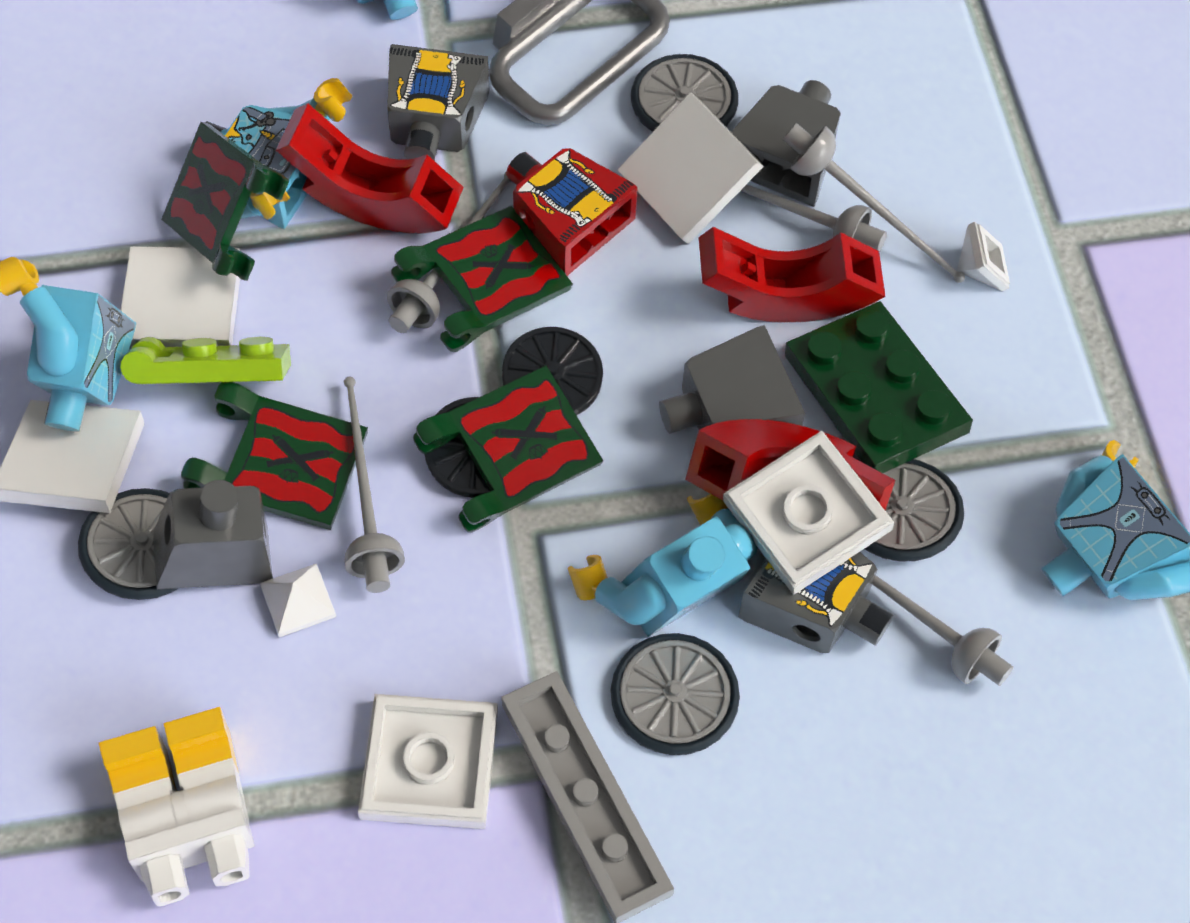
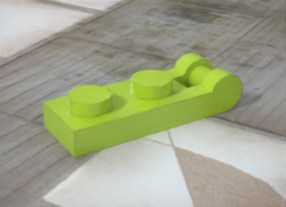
(205, 362)

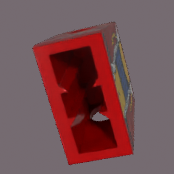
(571, 204)

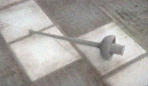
(817, 154)
(852, 222)
(415, 301)
(374, 553)
(972, 652)

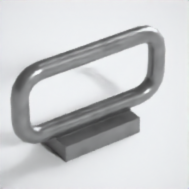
(529, 22)

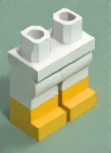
(184, 827)

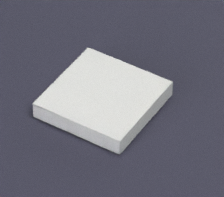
(690, 168)
(178, 296)
(67, 466)
(808, 512)
(429, 761)

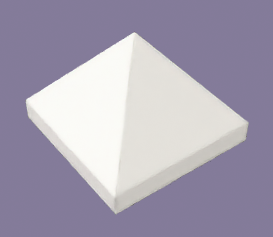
(983, 258)
(298, 600)

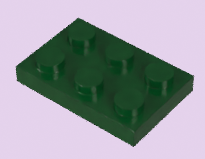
(877, 388)

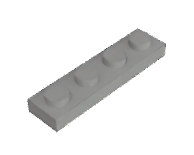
(587, 797)

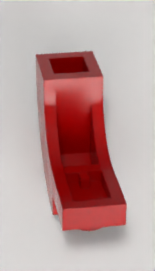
(365, 186)
(791, 284)
(739, 448)

